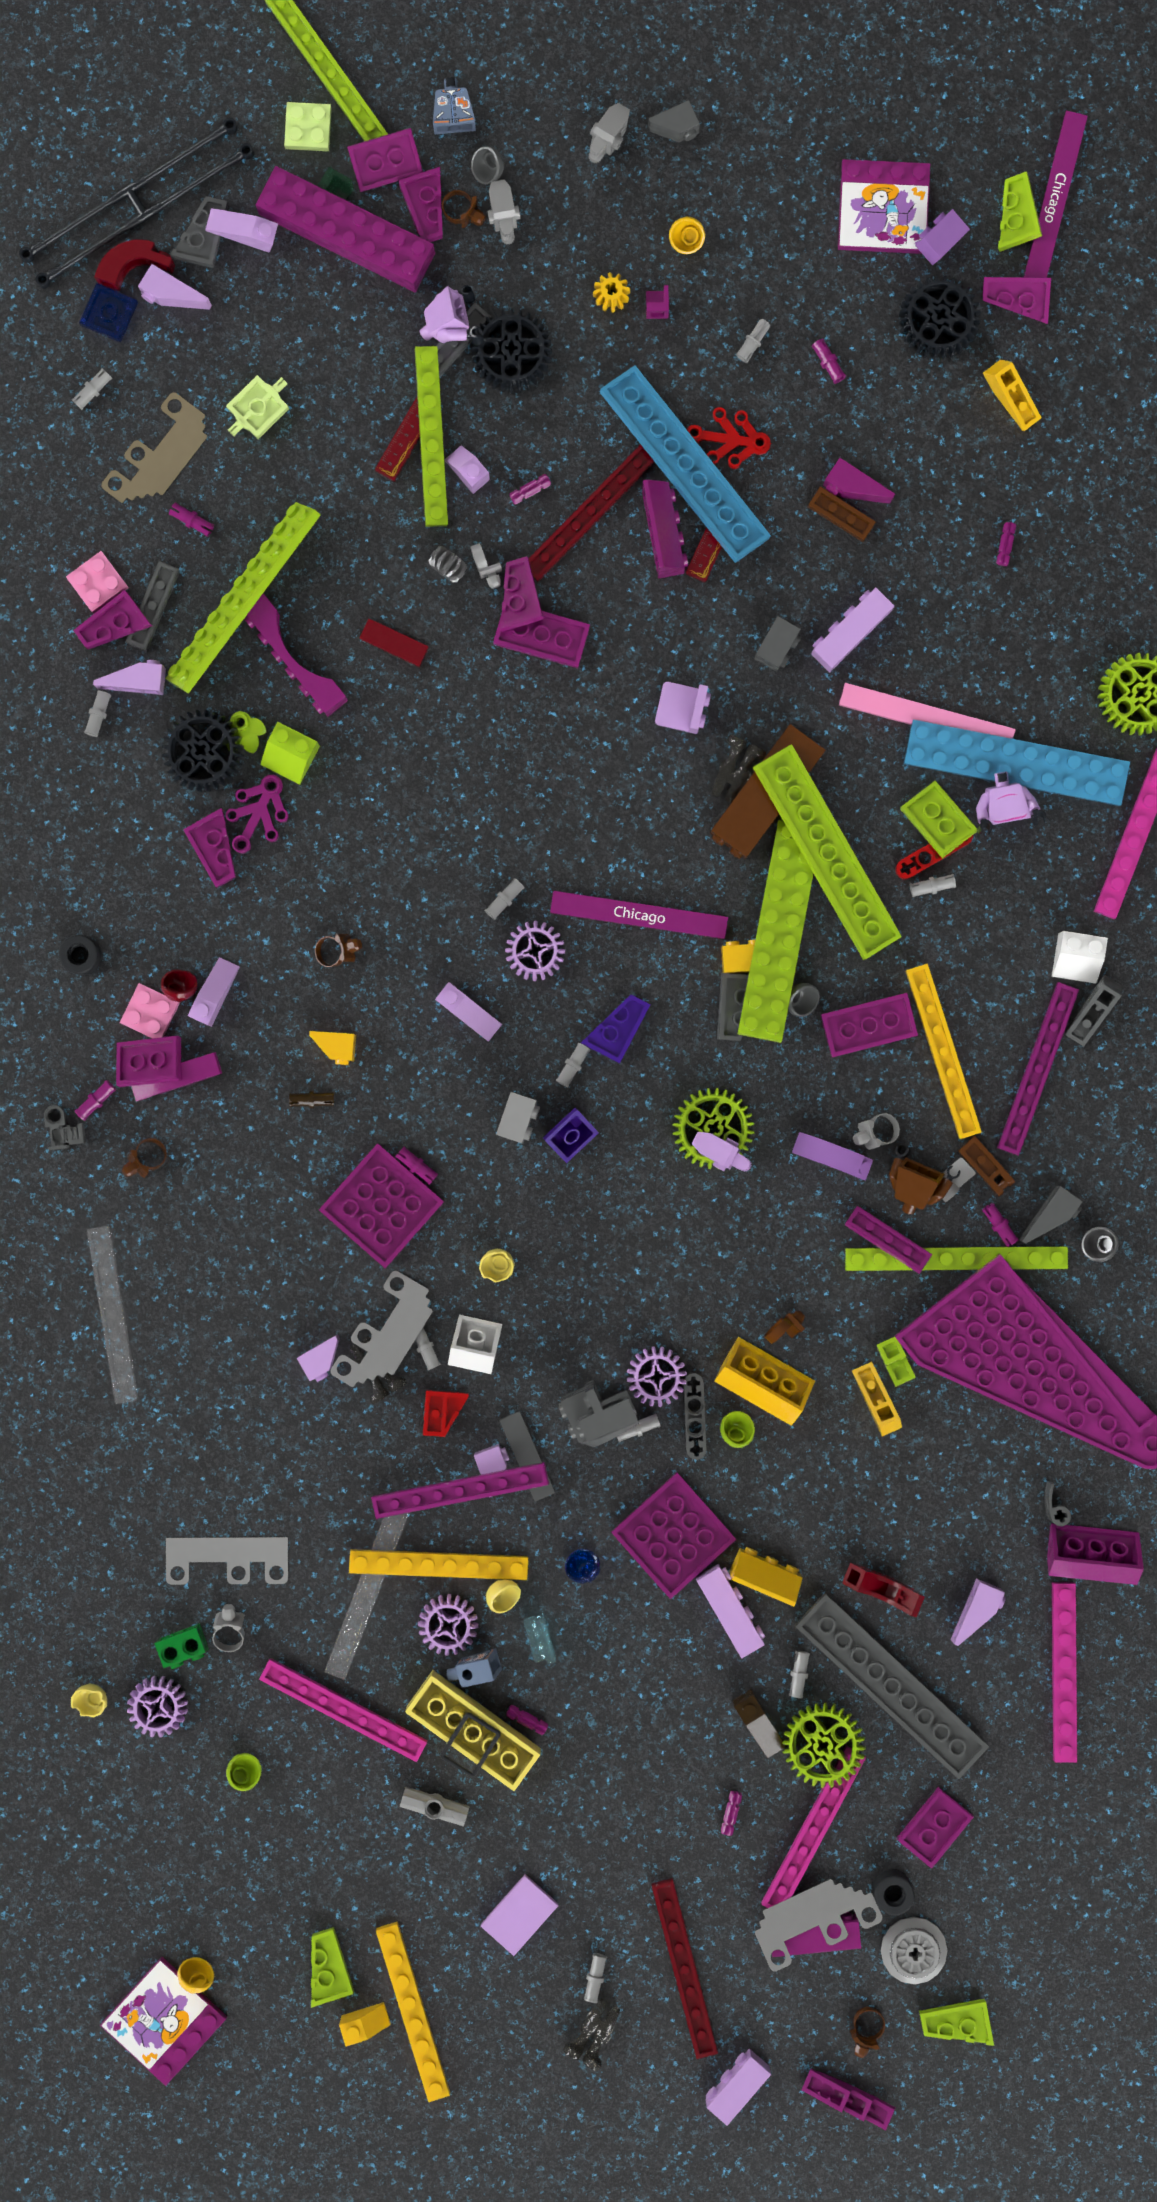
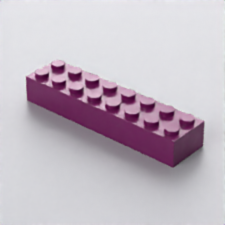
(345, 229)

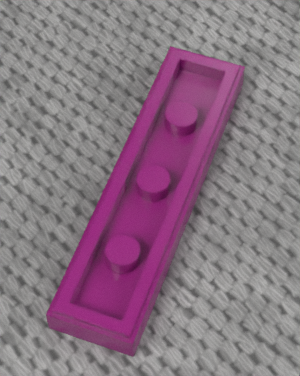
(888, 1239)

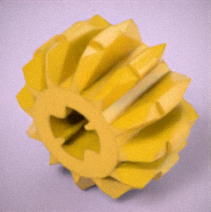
(618, 298)

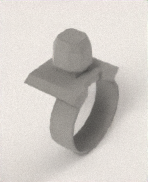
(483, 568)
(867, 1136)
(229, 1618)

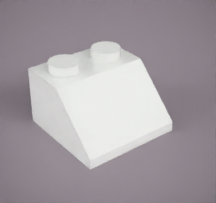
(1079, 956)
(474, 1344)

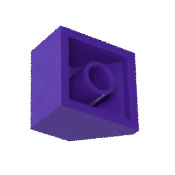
(570, 1135)

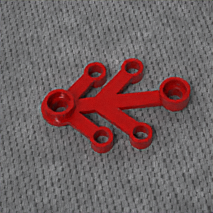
(733, 438)

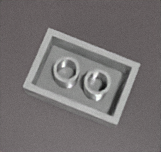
(517, 1118)

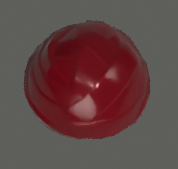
(179, 985)

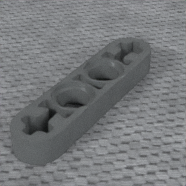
(698, 1415)

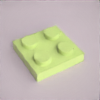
(307, 126)

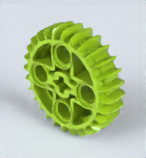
(1128, 699)
(691, 1106)
(826, 1756)

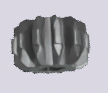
(447, 564)

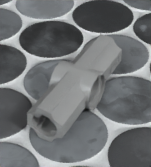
(449, 1811)

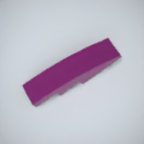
(191, 1072)
(848, 2098)

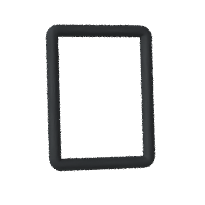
(452, 1738)

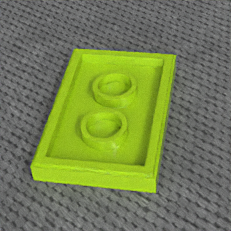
(938, 819)

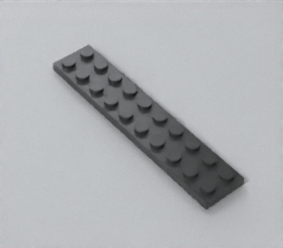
(891, 1686)

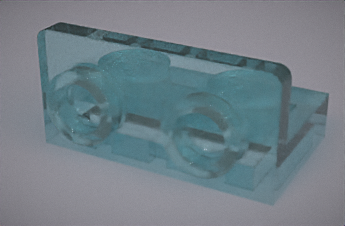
(540, 1638)

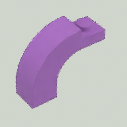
(832, 1155)

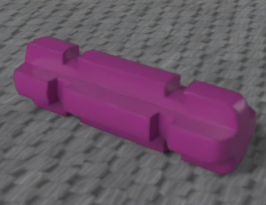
(530, 489)
(1006, 544)
(527, 1719)
(731, 1813)

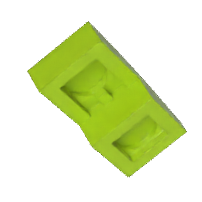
(895, 1361)

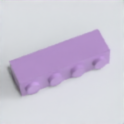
(852, 630)
(730, 1610)

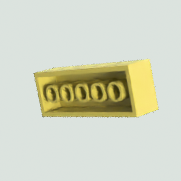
(441, 1708)

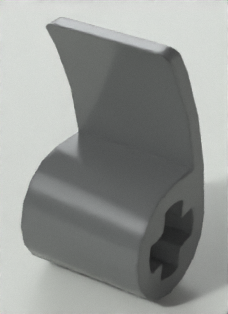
(1052, 1508)

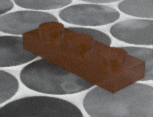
(841, 514)

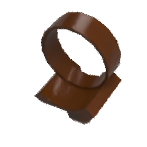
(477, 217)
(348, 947)
(135, 1166)
(790, 1324)
(864, 2043)

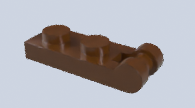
(986, 1165)

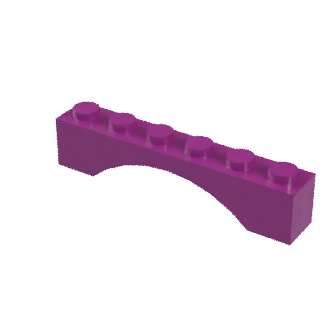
(323, 690)

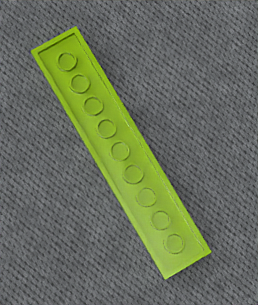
(242, 596)
(827, 852)
(777, 940)

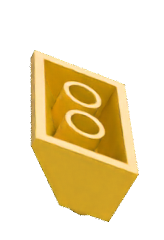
(766, 1576)

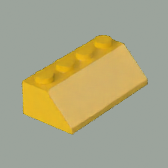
(765, 1381)

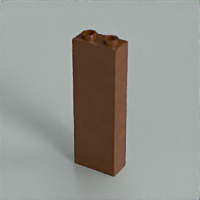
(752, 808)

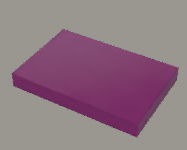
(385, 159)
(148, 1061)
(935, 1827)

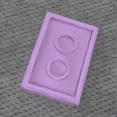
(519, 1914)

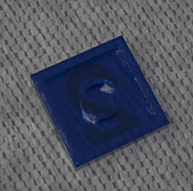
(108, 312)

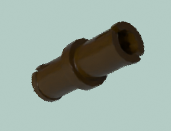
(311, 1099)

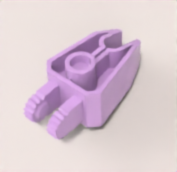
(723, 1153)

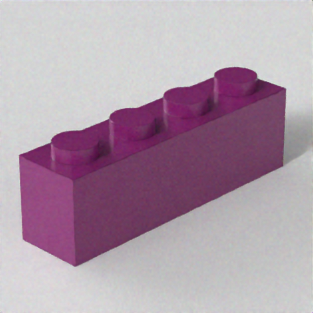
(814, 1942)

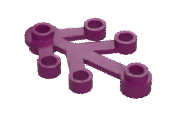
(259, 811)

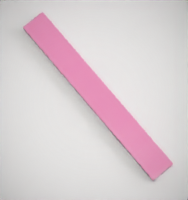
(907, 711)

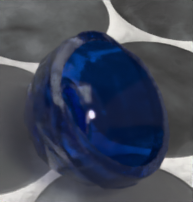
(582, 1566)

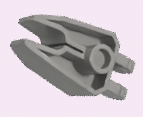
(608, 132)
(503, 212)

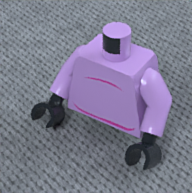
(448, 318)
(1006, 804)

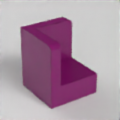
(657, 304)

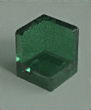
(336, 183)

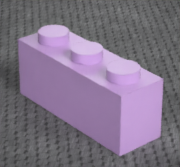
(737, 2086)

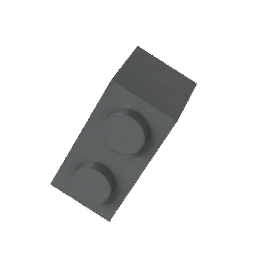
(777, 644)

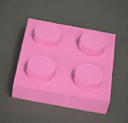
(97, 582)
(149, 1012)

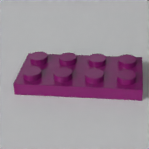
(550, 639)
(869, 1025)

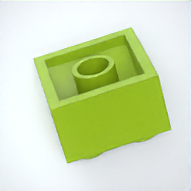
(289, 753)

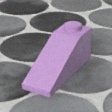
(242, 228)
(168, 291)
(138, 678)
(213, 992)
(468, 1011)
(979, 1608)

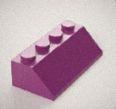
(663, 529)
(1094, 1554)

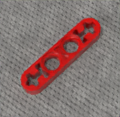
(935, 857)

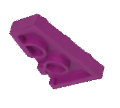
(423, 201)
(1019, 294)
(521, 599)
(112, 621)
(212, 846)

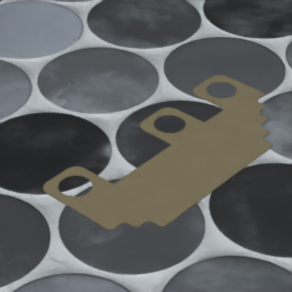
(165, 463)

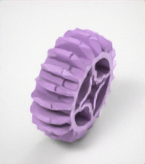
(529, 933)
(666, 1376)
(456, 1618)
(165, 1709)

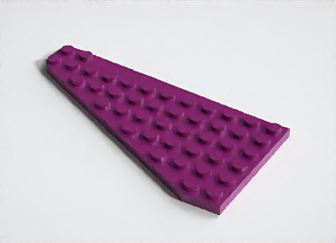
(1019, 1352)

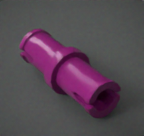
(828, 361)
(191, 519)
(95, 1100)
(416, 1165)
(1000, 1224)

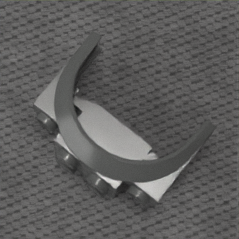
(594, 1419)

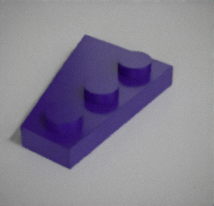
(618, 1029)

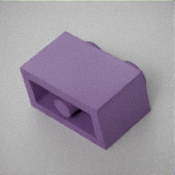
(942, 236)

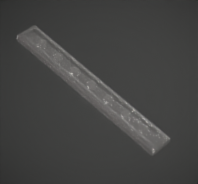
(112, 1314)
(363, 1601)

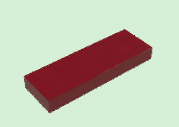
(394, 642)

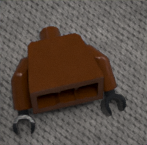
(917, 1183)

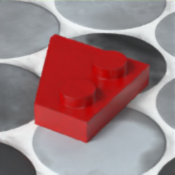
(441, 1411)

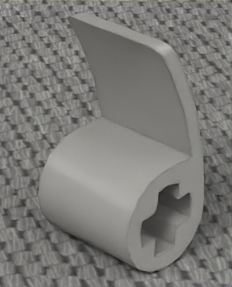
(966, 1173)

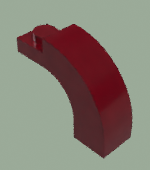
(127, 256)
(884, 1588)

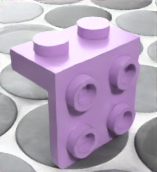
(682, 707)

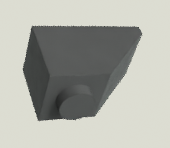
(676, 123)

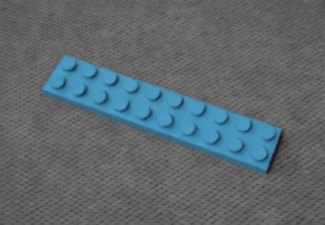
(685, 464)
(1026, 762)

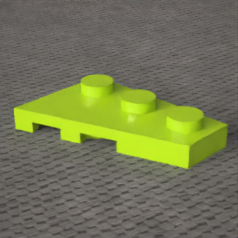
(1020, 215)
(329, 1971)
(958, 2021)

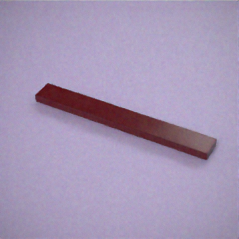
(590, 512)
(684, 1968)

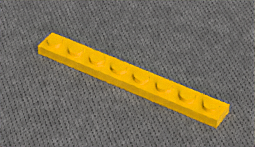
(943, 1051)
(438, 1564)
(413, 2011)

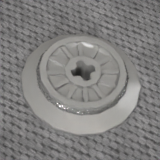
(899, 1944)

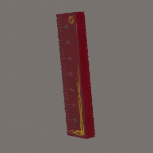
(400, 445)
(704, 557)

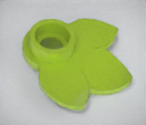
(249, 731)

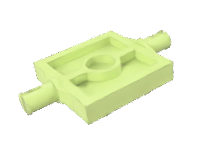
(257, 407)

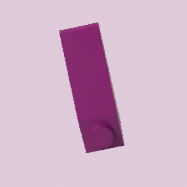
(853, 484)

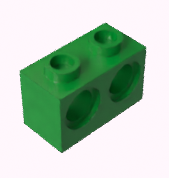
(179, 1641)

